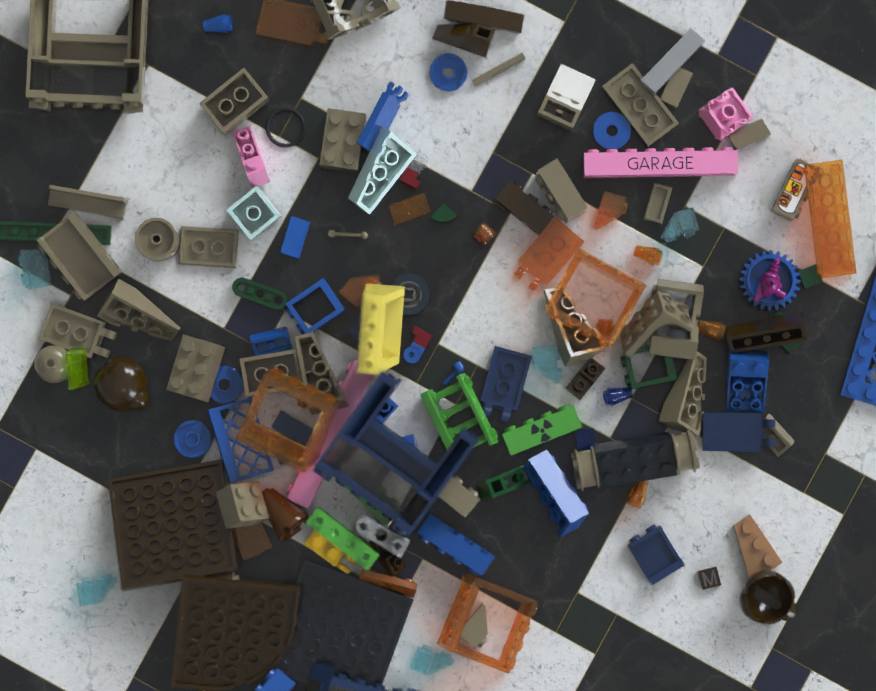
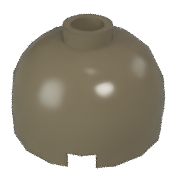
(51, 364)

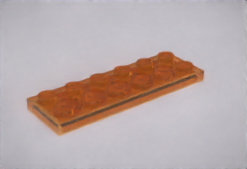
(830, 219)

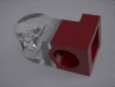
(413, 170)

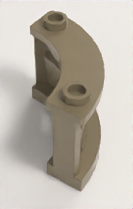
(341, 26)

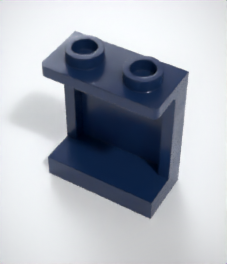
(655, 554)

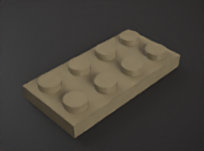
(639, 105)

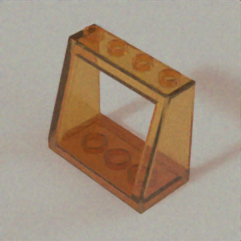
(612, 273)
(276, 444)
(459, 615)

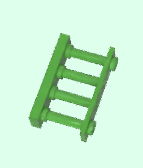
(440, 416)
(342, 538)

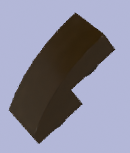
(585, 378)
(390, 562)

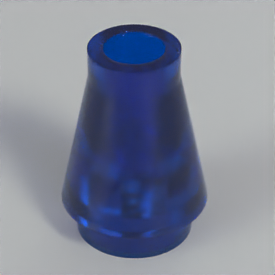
(616, 395)

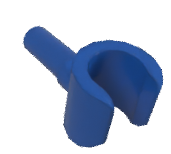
(458, 368)

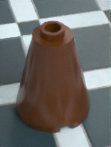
(283, 514)

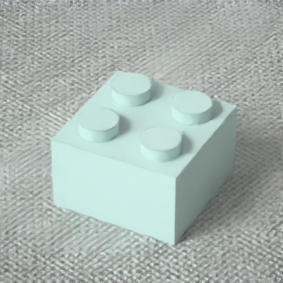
(254, 213)

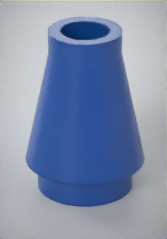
(218, 24)

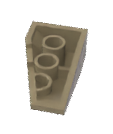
(132, 309)
(571, 344)
(683, 404)

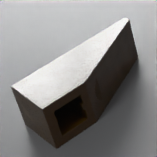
(468, 37)

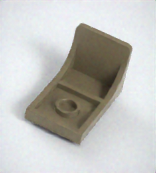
(655, 313)

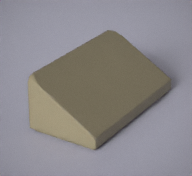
(749, 134)
(782, 439)

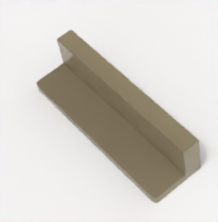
(87, 201)

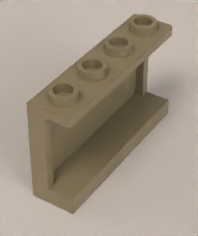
(79, 256)

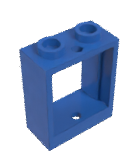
(331, 296)

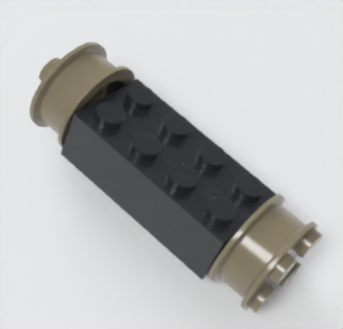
(635, 460)

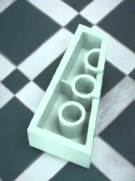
(381, 170)

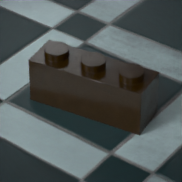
(524, 207)

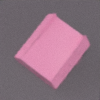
(725, 114)

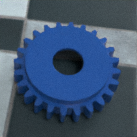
(755, 271)

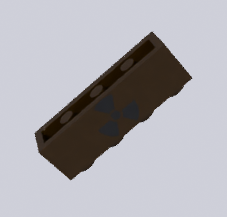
(766, 333)

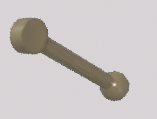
(332, 233)

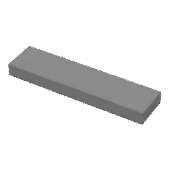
(672, 61)

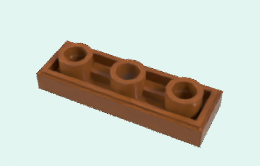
(386, 581)

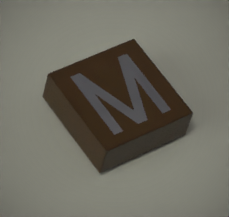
(709, 578)

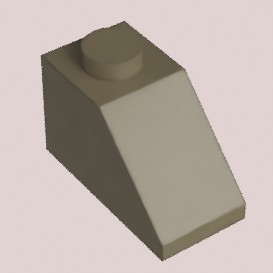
(476, 628)

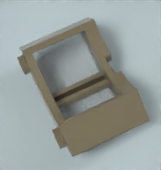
(673, 339)

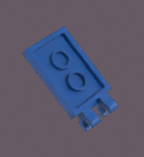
(382, 115)

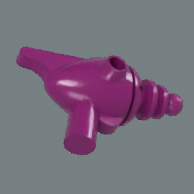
(770, 283)

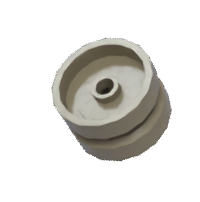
(168, 243)

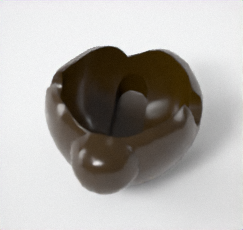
(122, 384)
(768, 598)

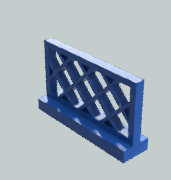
(225, 448)

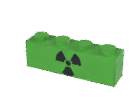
(542, 430)

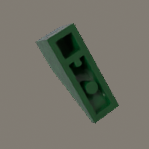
(502, 483)

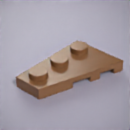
(754, 546)

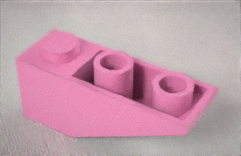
(251, 156)

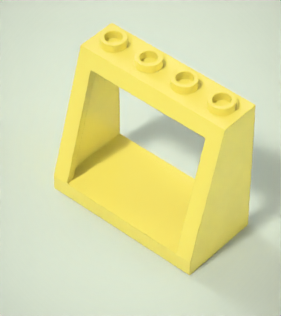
(380, 328)

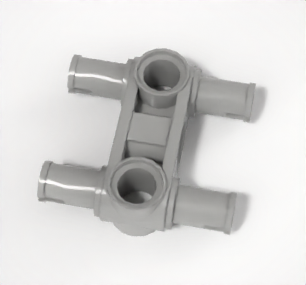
(368, 528)

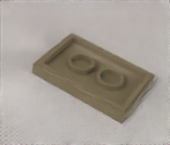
(208, 247)

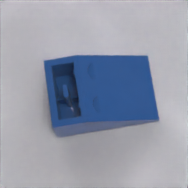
(747, 381)

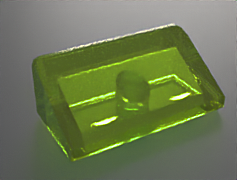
(77, 368)

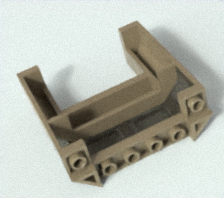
(85, 66)

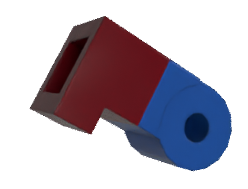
(414, 352)

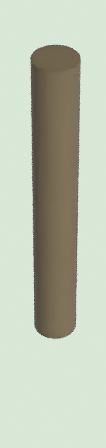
(499, 69)

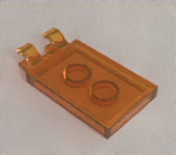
(290, 22)
(549, 253)

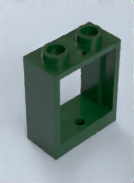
(630, 380)

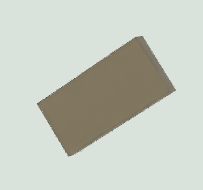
(676, 87)
(657, 203)

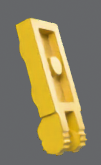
(327, 551)

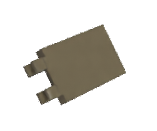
(75, 330)

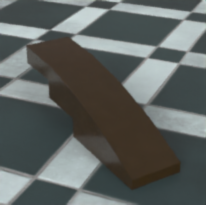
(491, 17)

